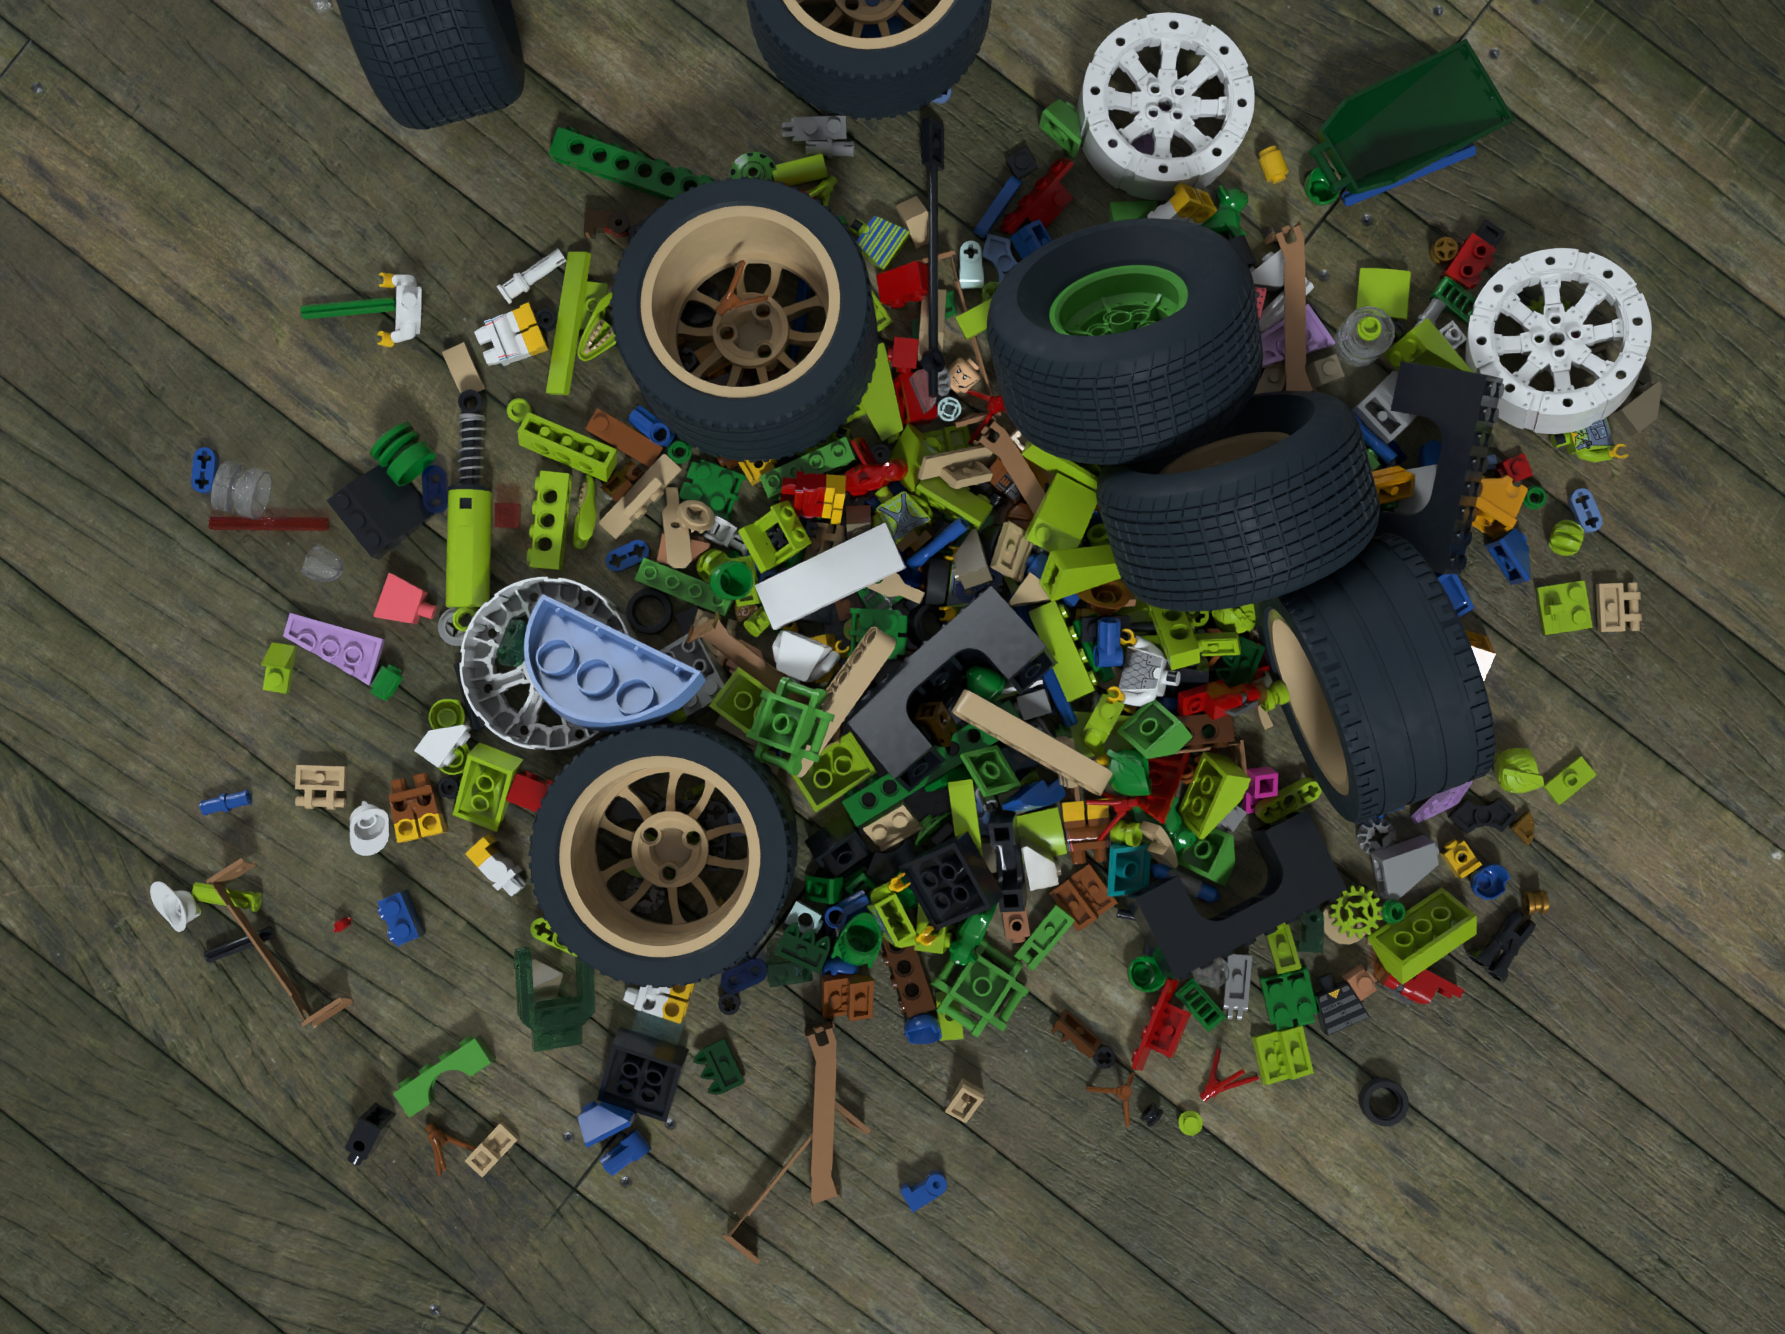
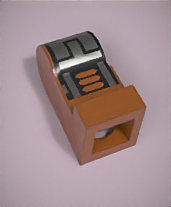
(1003, 482)

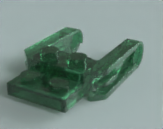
(553, 1021)

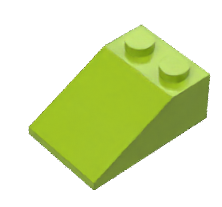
(1425, 347)
(1062, 515)
(739, 700)
(838, 771)
(486, 785)
(1212, 793)

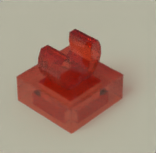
(507, 515)

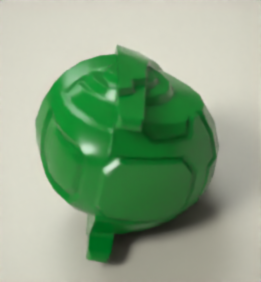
(1129, 772)
(868, 942)

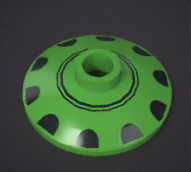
(753, 161)
(931, 826)

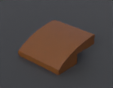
(1084, 896)
(847, 996)

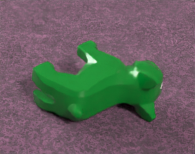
(1228, 212)
(1175, 828)
(969, 935)

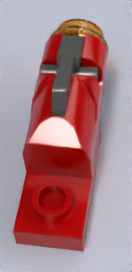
(1219, 700)
(1419, 988)

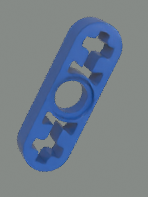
(998, 207)

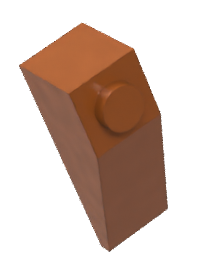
(623, 438)

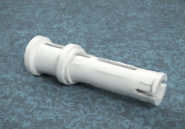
(521, 282)

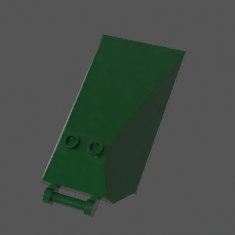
(1410, 121)

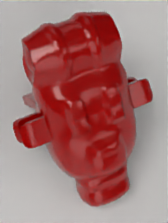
(872, 474)

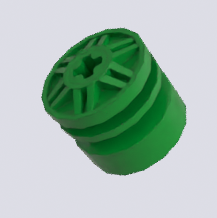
(403, 453)

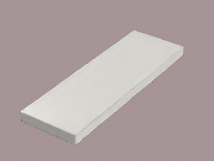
(830, 576)

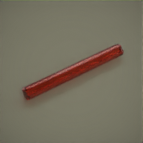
(270, 523)

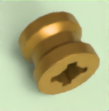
(1447, 246)
(1535, 902)

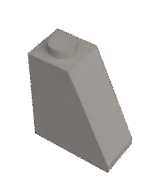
(1403, 866)

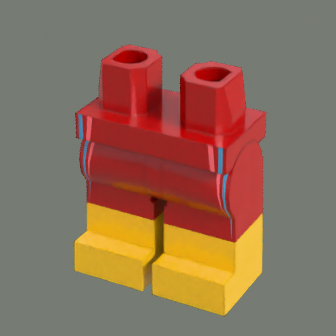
(815, 495)

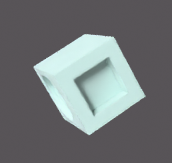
(799, 908)

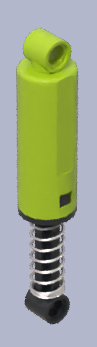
(469, 520)

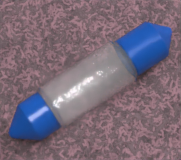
(1194, 886)

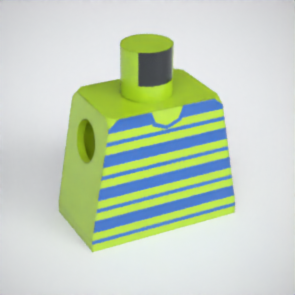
(879, 241)

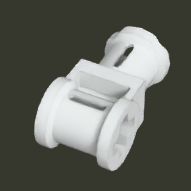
(726, 535)

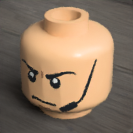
(963, 374)

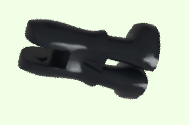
(1506, 940)

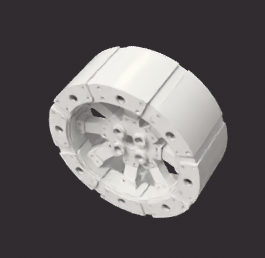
(1140, 172)
(1545, 410)
(480, 652)

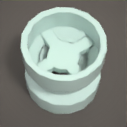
(945, 411)

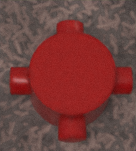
(342, 924)

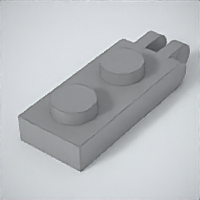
(815, 129)
(1238, 985)

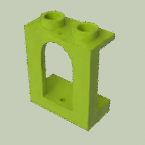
(760, 544)

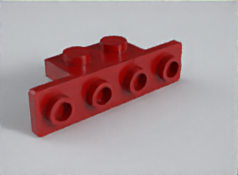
(1044, 201)
(1164, 1028)

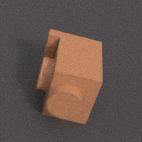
(1015, 935)
(1360, 981)

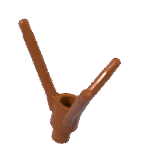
(730, 300)
(1122, 1092)
(438, 1140)

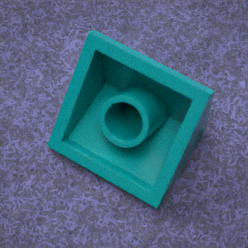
(1128, 869)

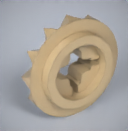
(694, 508)

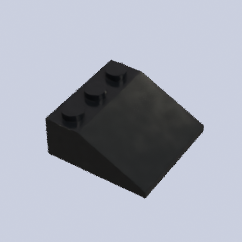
(379, 511)
(952, 881)
(642, 1074)

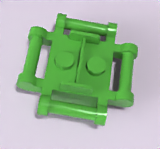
(790, 725)
(981, 989)

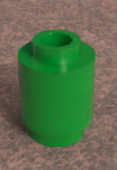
(386, 682)

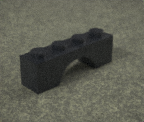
(1007, 846)

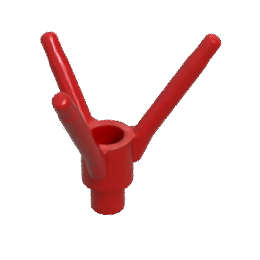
(994, 406)
(1121, 806)
(1217, 1086)

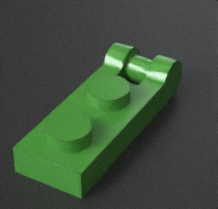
(1045, 936)

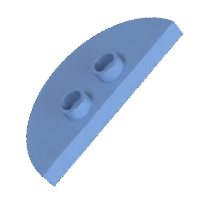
(601, 674)

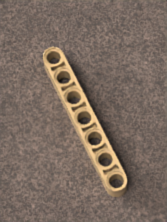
(851, 683)
(1032, 742)

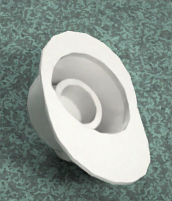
(368, 829)
(174, 906)

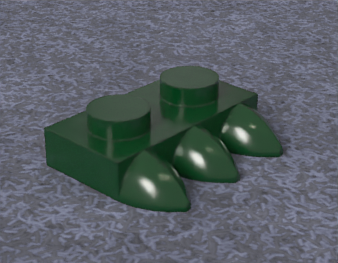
(1241, 666)
(803, 949)
(721, 1066)

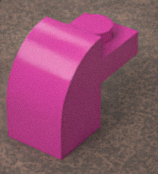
(1262, 785)

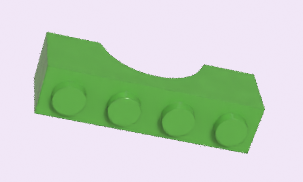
(419, 1092)

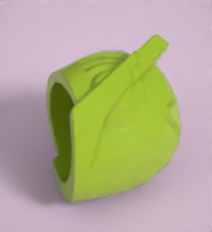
(1235, 619)
(1517, 771)

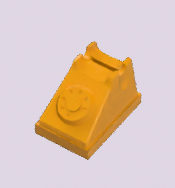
(1498, 505)

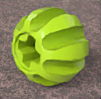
(1566, 538)
(708, 561)

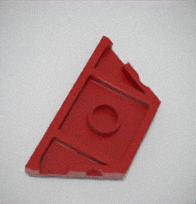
(1165, 776)

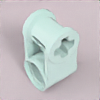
(971, 270)

